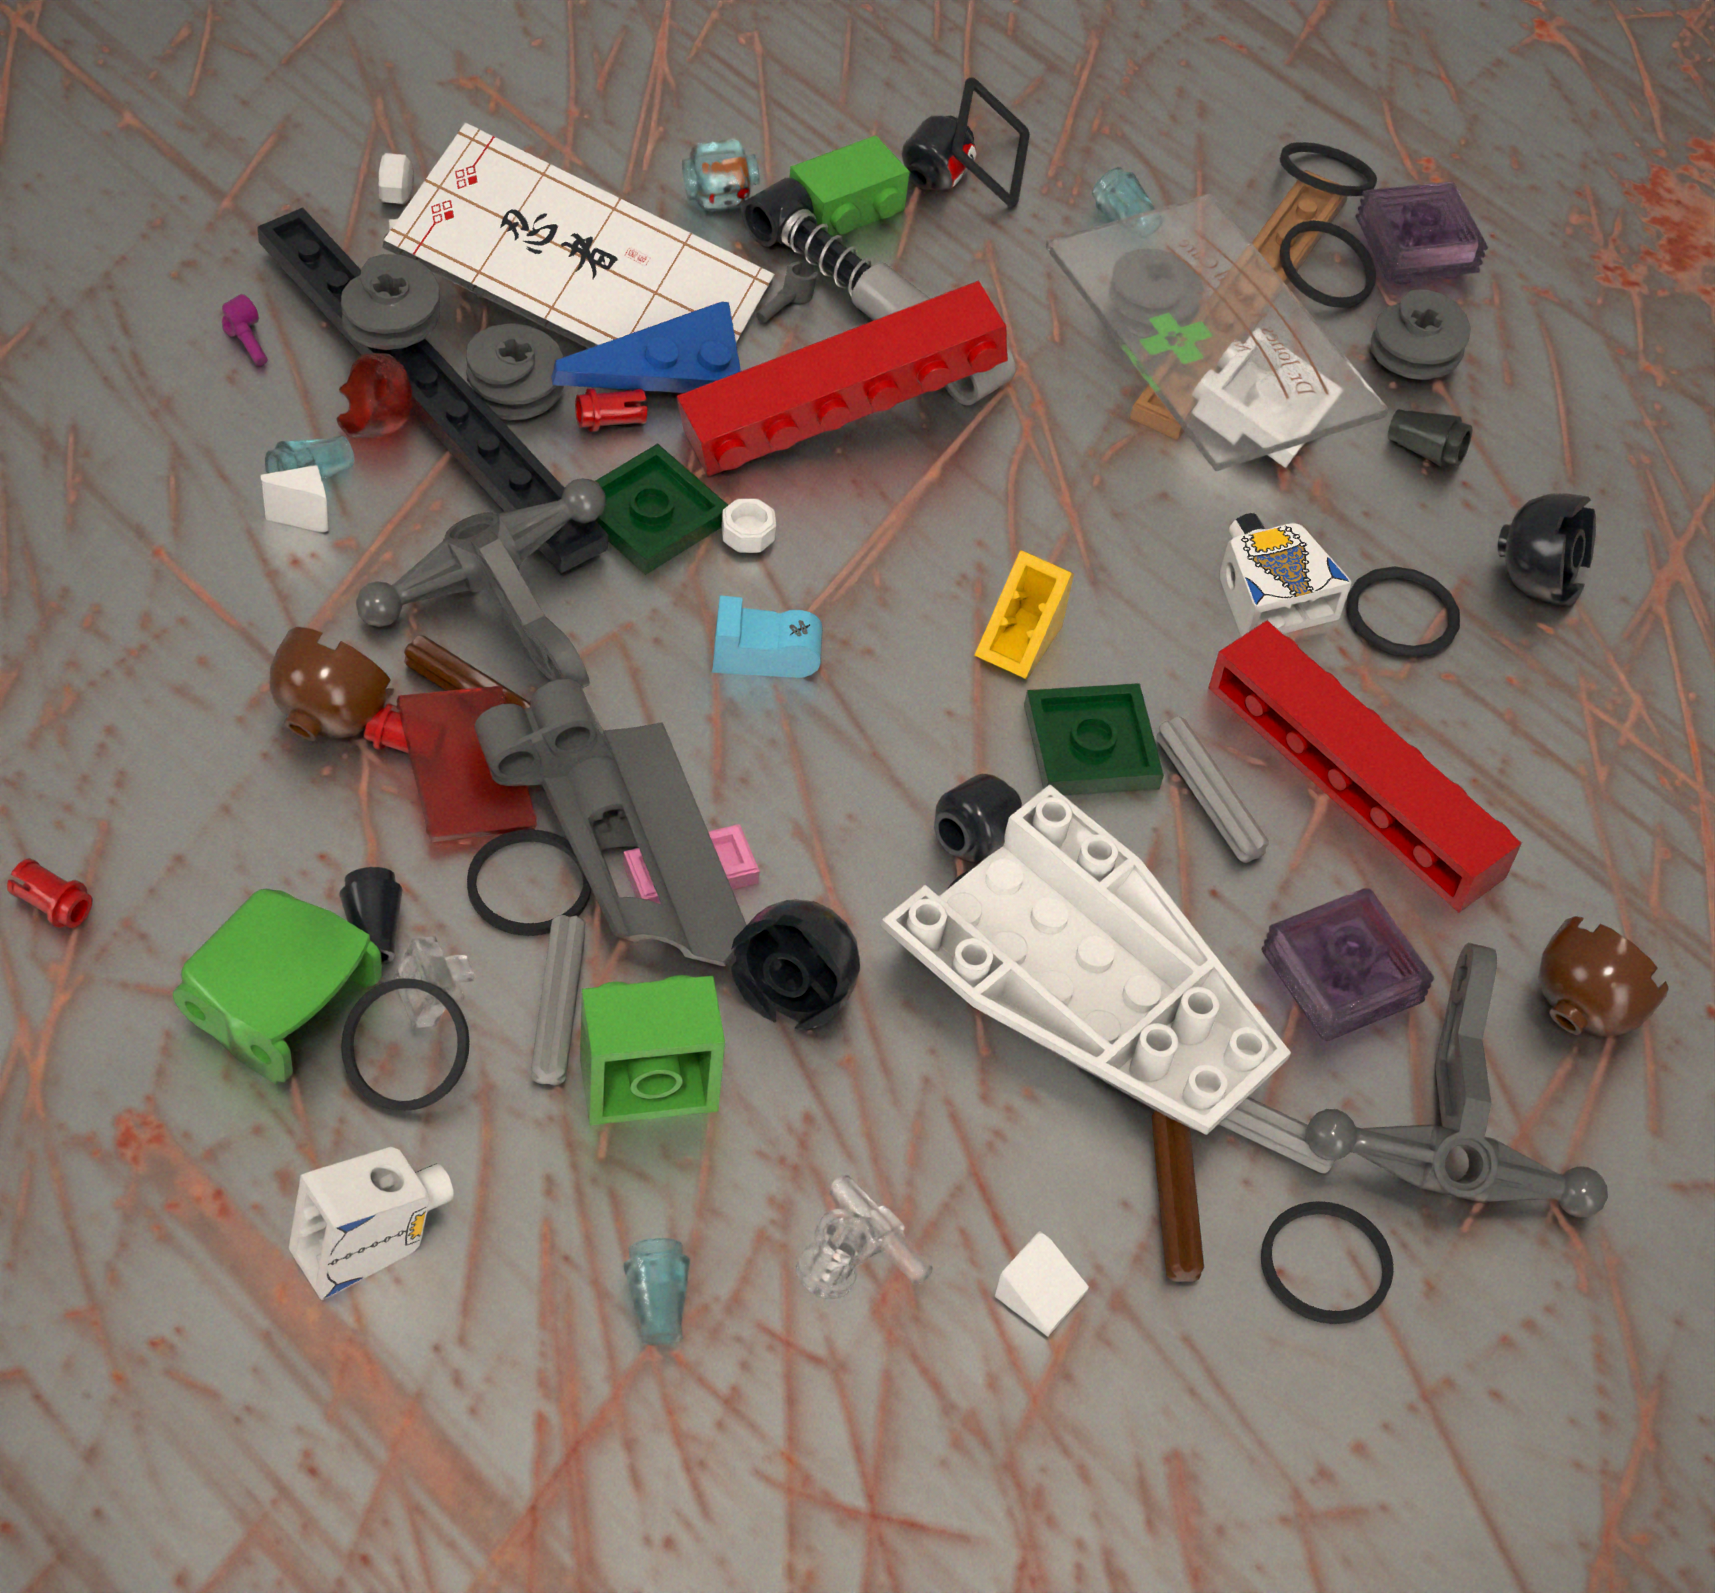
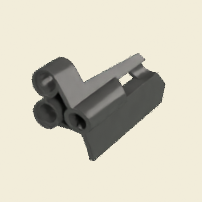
(620, 793)

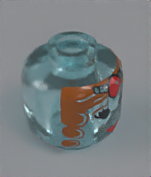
(719, 174)

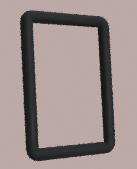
(971, 85)

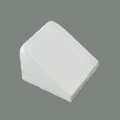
(296, 498)
(1041, 1284)

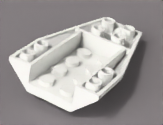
(1095, 964)

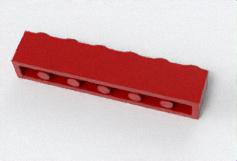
(843, 378)
(1364, 766)

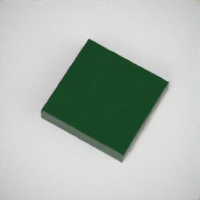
(657, 508)
(1093, 739)

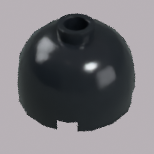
(1548, 546)
(796, 962)

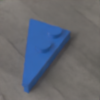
(659, 358)

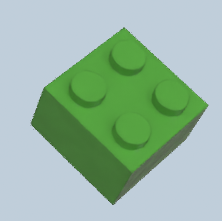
(651, 1049)

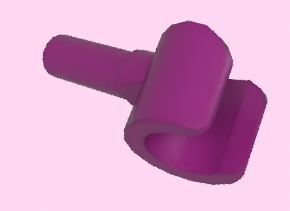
(238, 317)

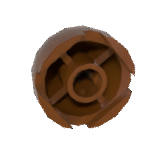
(324, 687)
(1598, 981)

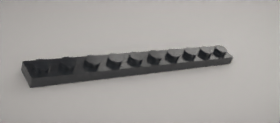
(439, 393)

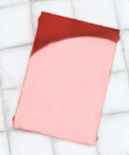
(451, 769)

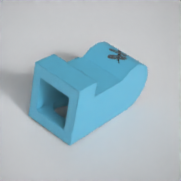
(766, 641)

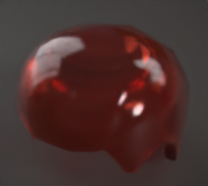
(377, 397)

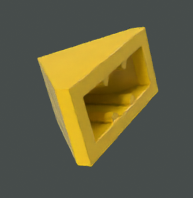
(1026, 615)

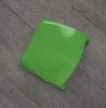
(271, 975)

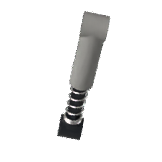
(787, 216)

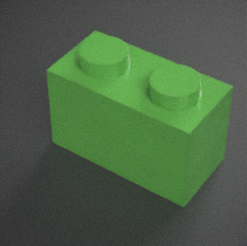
(854, 185)

